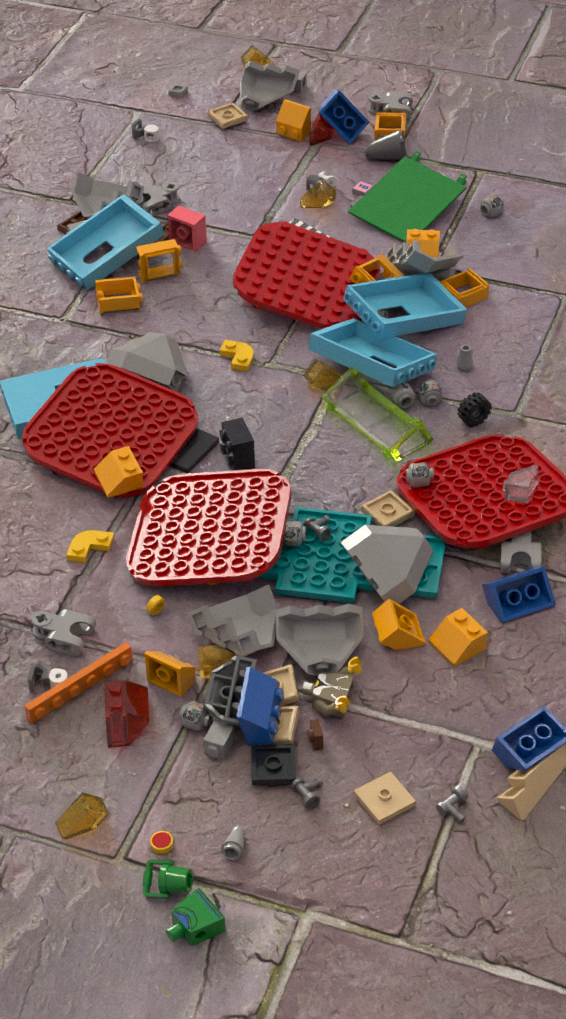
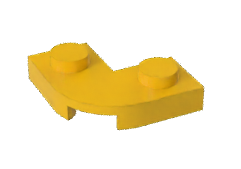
(240, 352)
(88, 540)

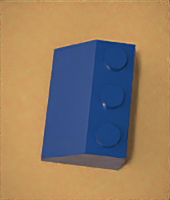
(343, 116)
(519, 594)
(259, 707)
(530, 740)

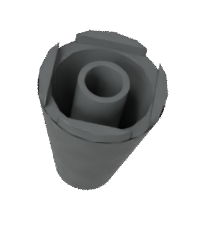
(388, 147)

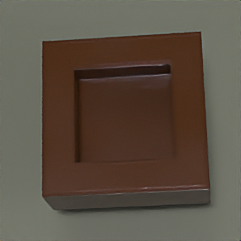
(315, 734)

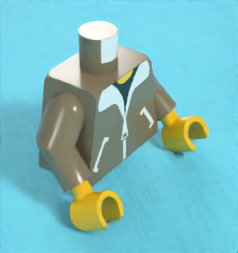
(333, 690)

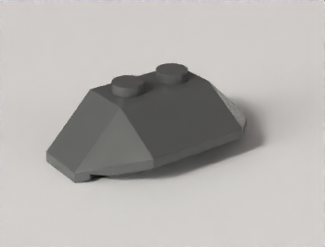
(226, 688)

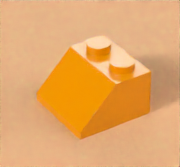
(294, 120)
(428, 240)
(119, 472)
(397, 626)
(459, 637)
(169, 672)

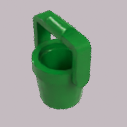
(170, 879)

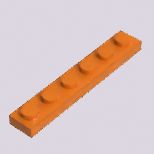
(78, 683)

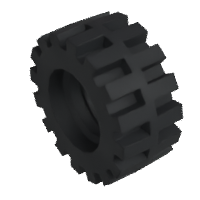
(474, 409)

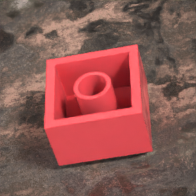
(187, 228)

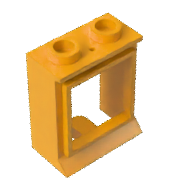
(389, 120)
(157, 249)
(361, 275)
(114, 287)
(476, 294)

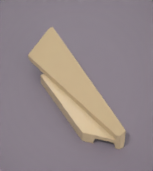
(532, 784)

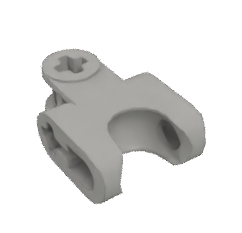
(390, 103)
(159, 198)
(520, 551)
(61, 629)

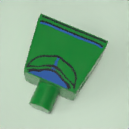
(196, 919)

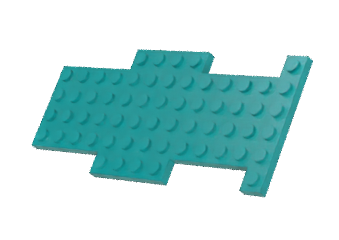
(326, 568)

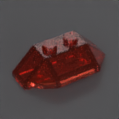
(320, 131)
(125, 711)

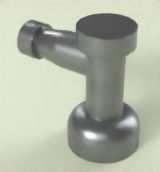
(323, 532)
(459, 795)
(310, 799)

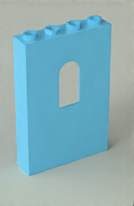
(119, 224)
(419, 295)
(355, 343)
(29, 392)

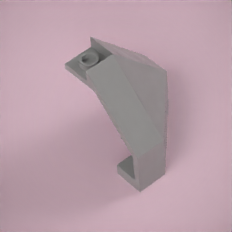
(265, 84)
(95, 195)
(413, 261)
(152, 357)
(390, 558)
(239, 624)
(320, 635)

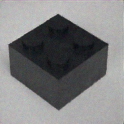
(237, 444)

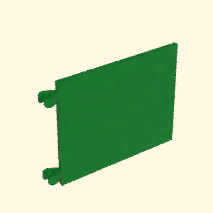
(408, 198)

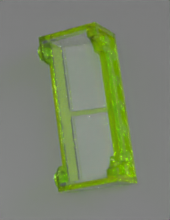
(376, 416)

